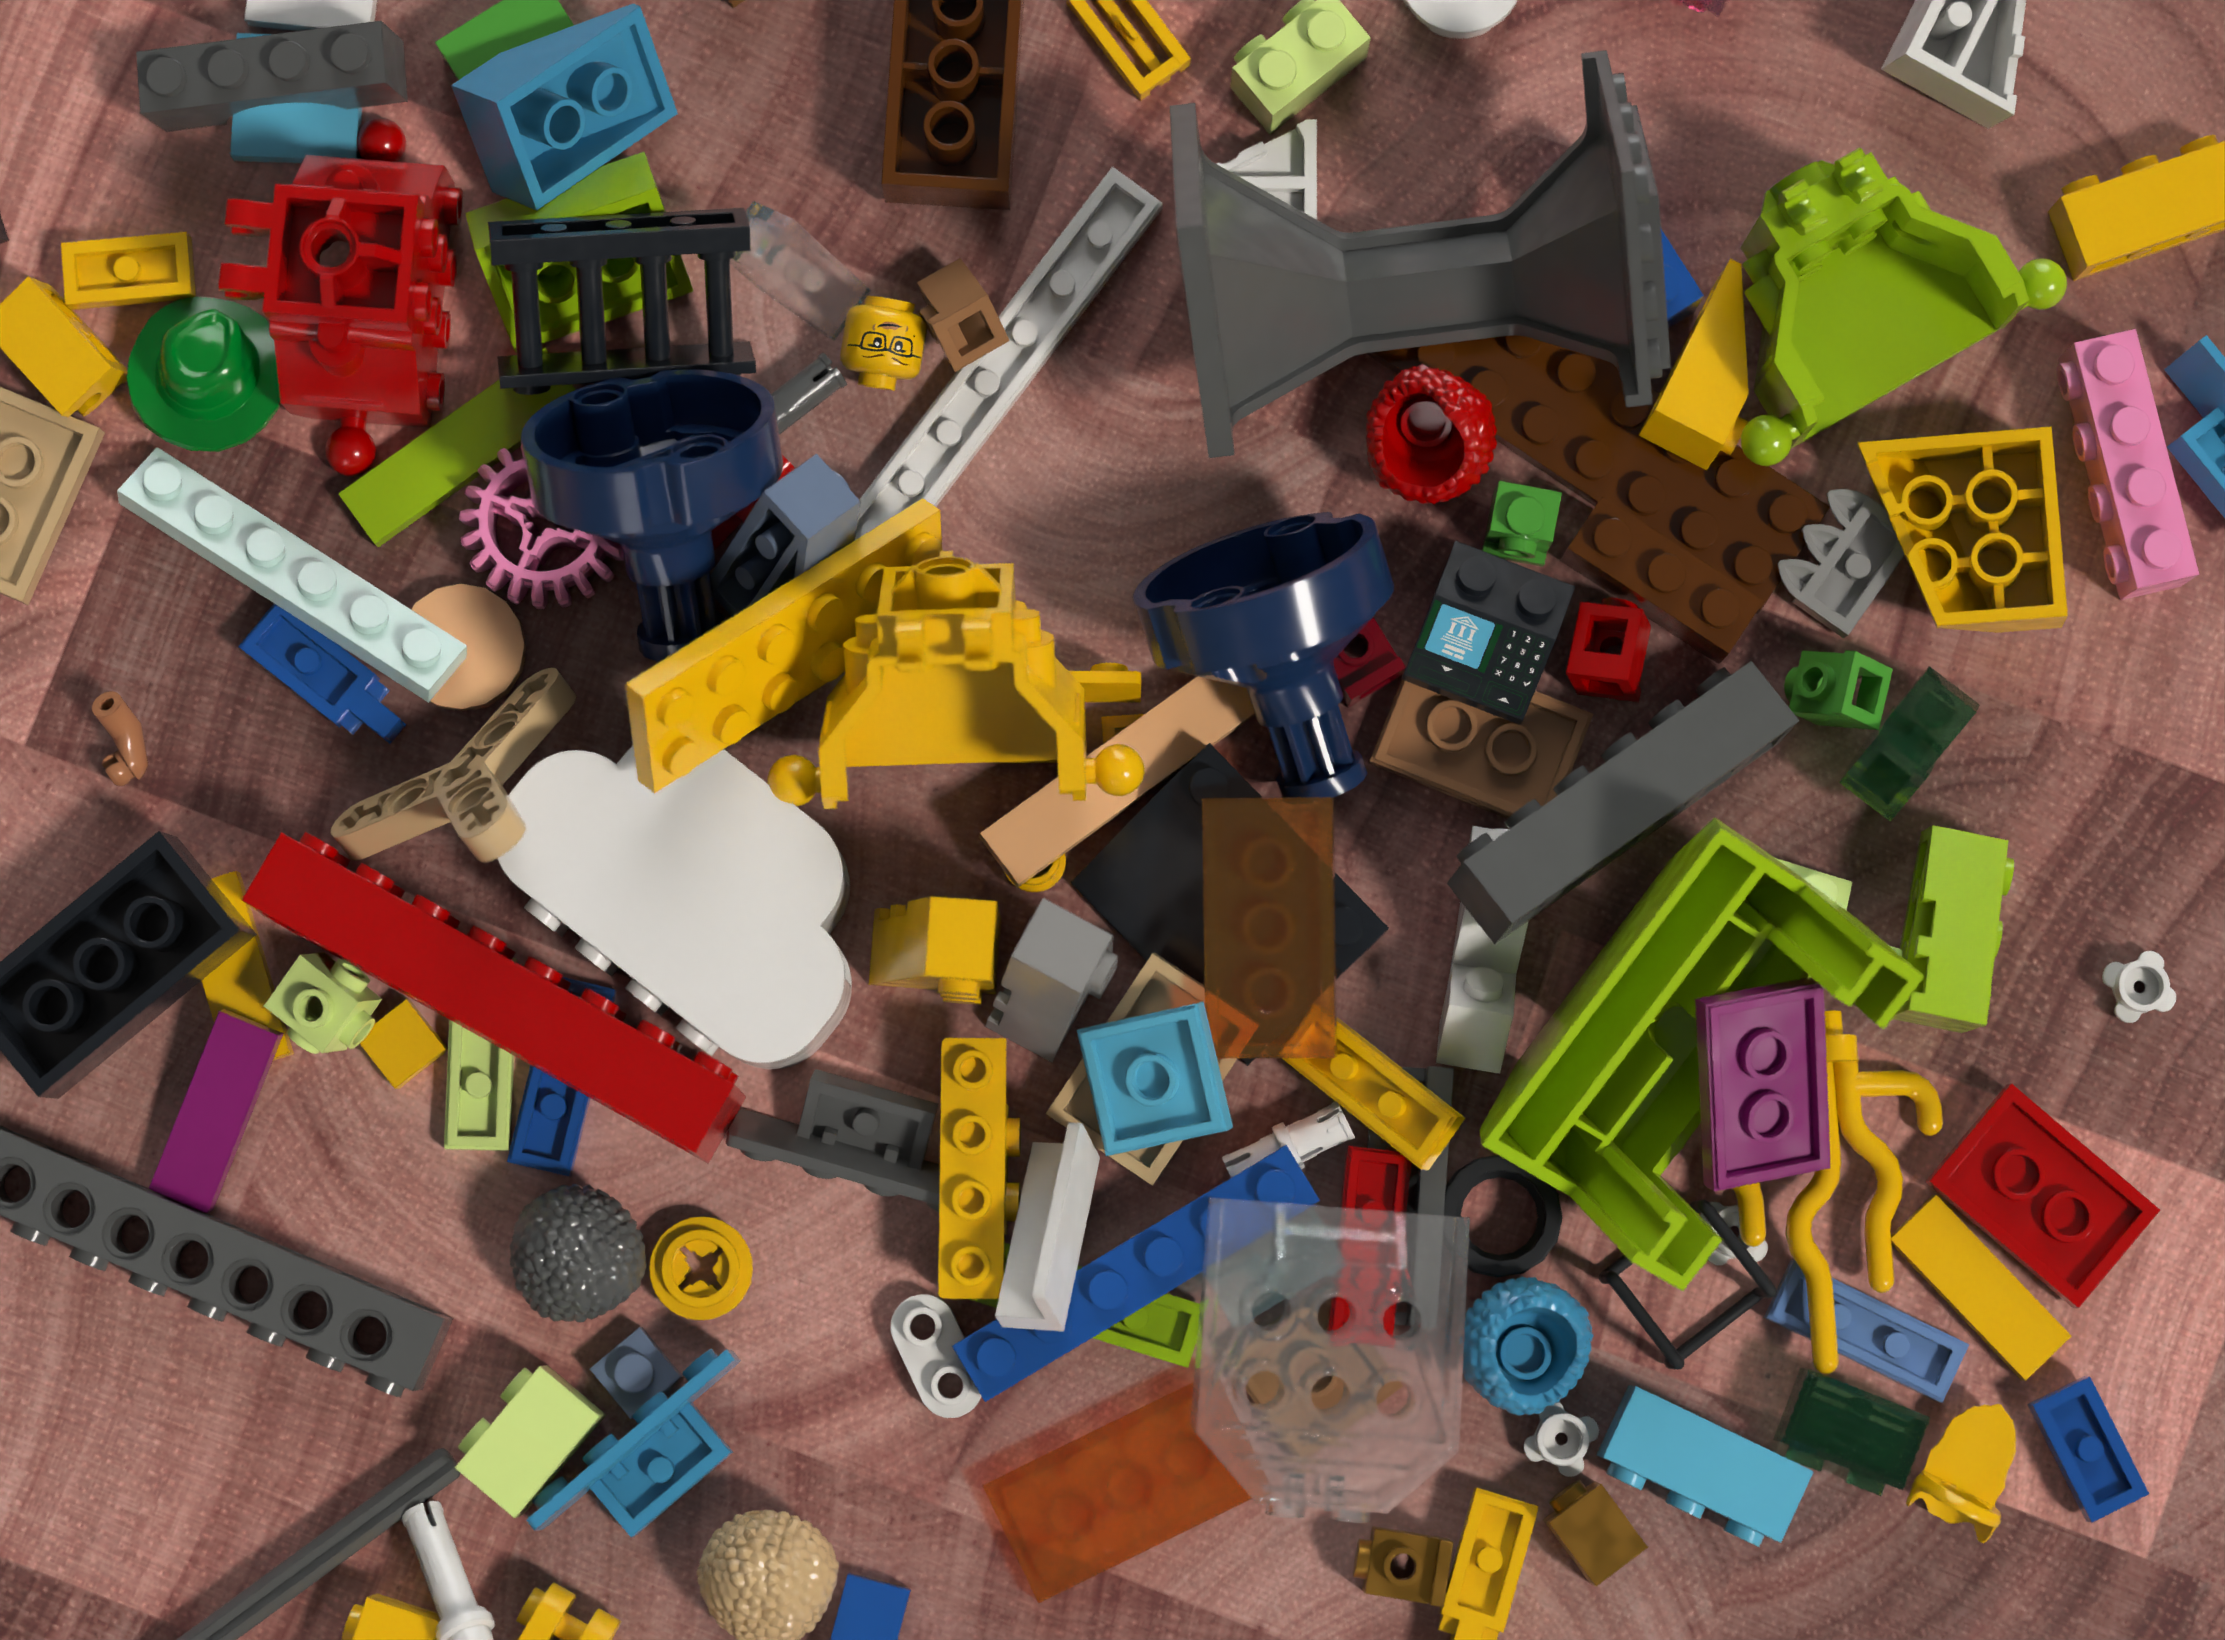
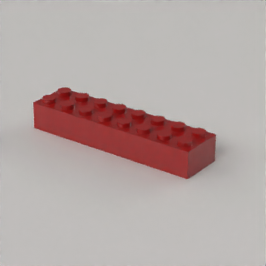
(486, 992)

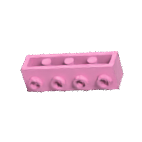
(2126, 465)

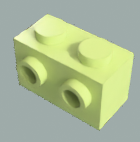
(1299, 61)
(528, 1439)

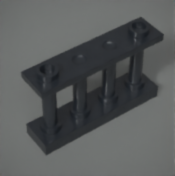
(587, 246)

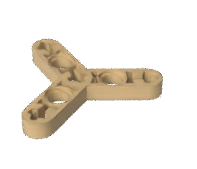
(468, 787)

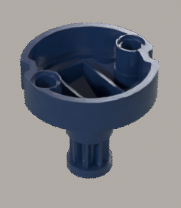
(657, 472)
(1272, 617)

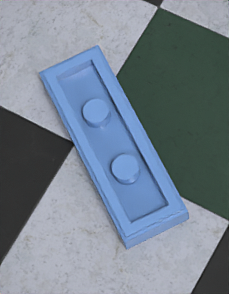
(1875, 1335)

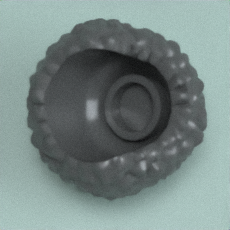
(576, 1253)

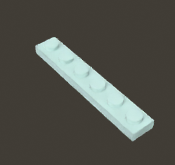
(292, 574)

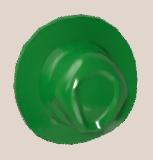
(204, 374)

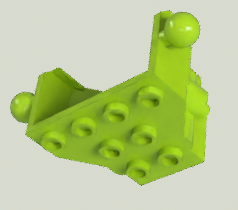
(1866, 295)

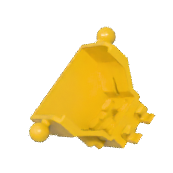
(953, 678)

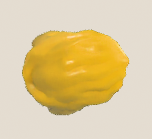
(1969, 1469)

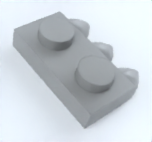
(1851, 562)

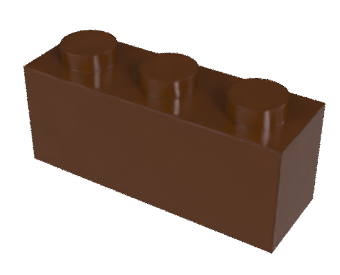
(1662, 580)

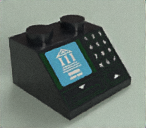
(1488, 632)

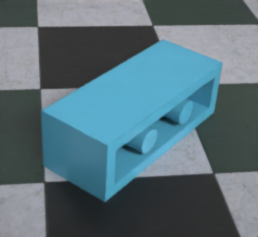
(1703, 1466)

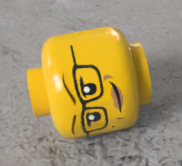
(883, 342)

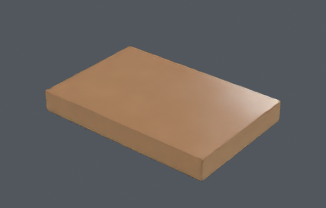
(1479, 753)

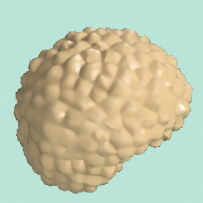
(767, 1576)

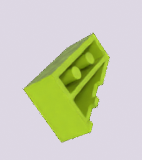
(1954, 927)

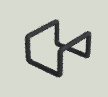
(1675, 1357)

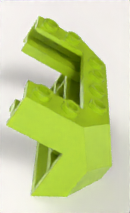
(1615, 1068)

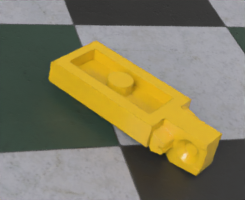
(1486, 1566)

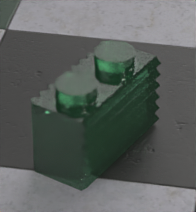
(1851, 1431)

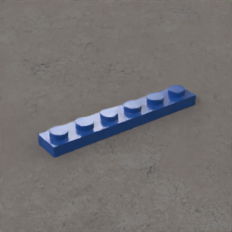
(1125, 1278)

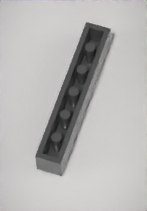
(1621, 801)

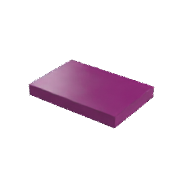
(1763, 1083)

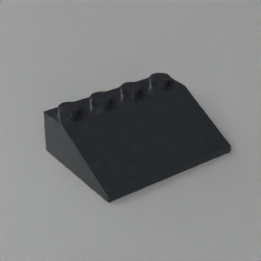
(1153, 875)

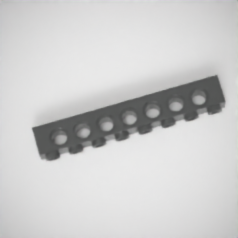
(412, 1329)

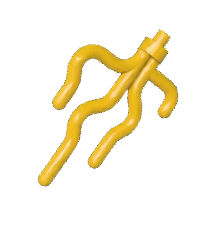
(1845, 1091)

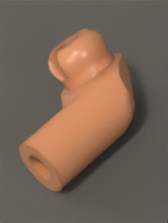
(127, 734)

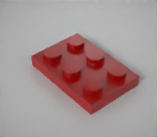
(2042, 1196)

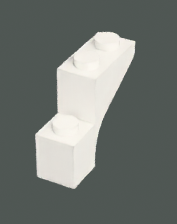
(1479, 992)

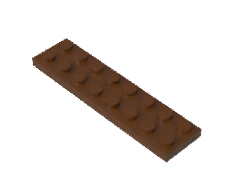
(1574, 425)

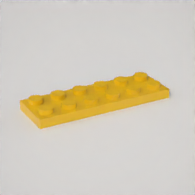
(768, 652)

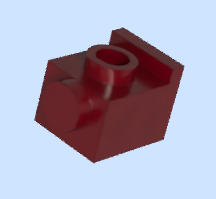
(1370, 672)

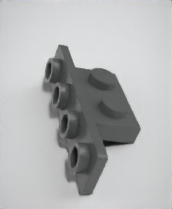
(850, 1134)

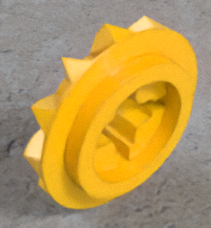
(670, 1268)

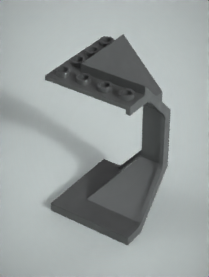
(1291, 297)

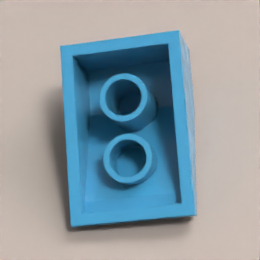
(564, 105)

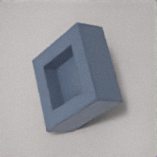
(635, 1371)

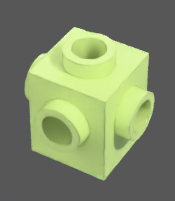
(324, 1003)

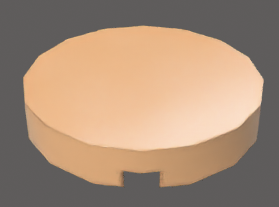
(492, 641)

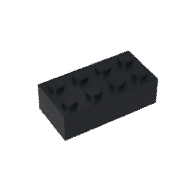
(113, 964)

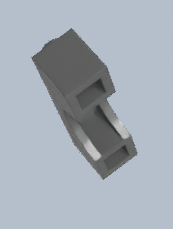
(327, 66)

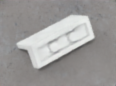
(1048, 1233)

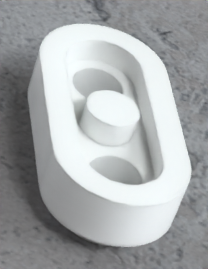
(933, 1357)

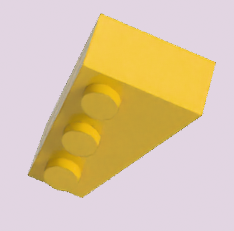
(938, 947)

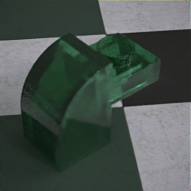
(1908, 743)

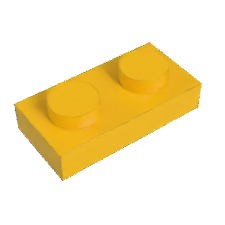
(128, 270)

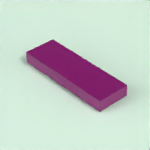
(216, 1110)

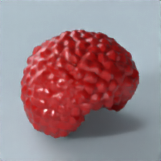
(1429, 435)

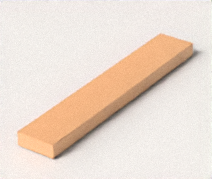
(1164, 738)

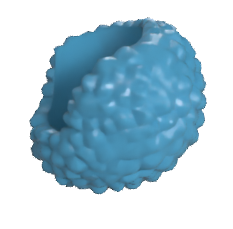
(1525, 1345)

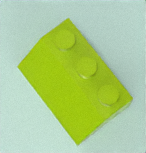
(610, 190)

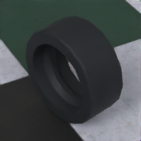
(1547, 1208)

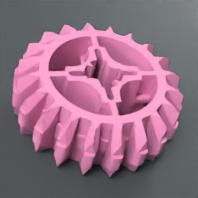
(535, 552)

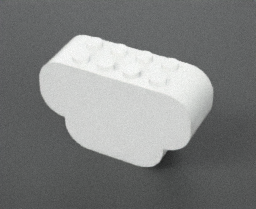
(695, 893)

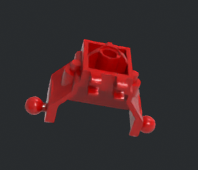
(363, 334)

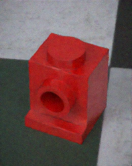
(1597, 629)

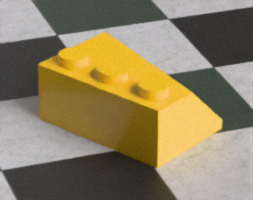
(1977, 525)

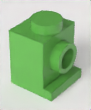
(1521, 523)
(1825, 686)

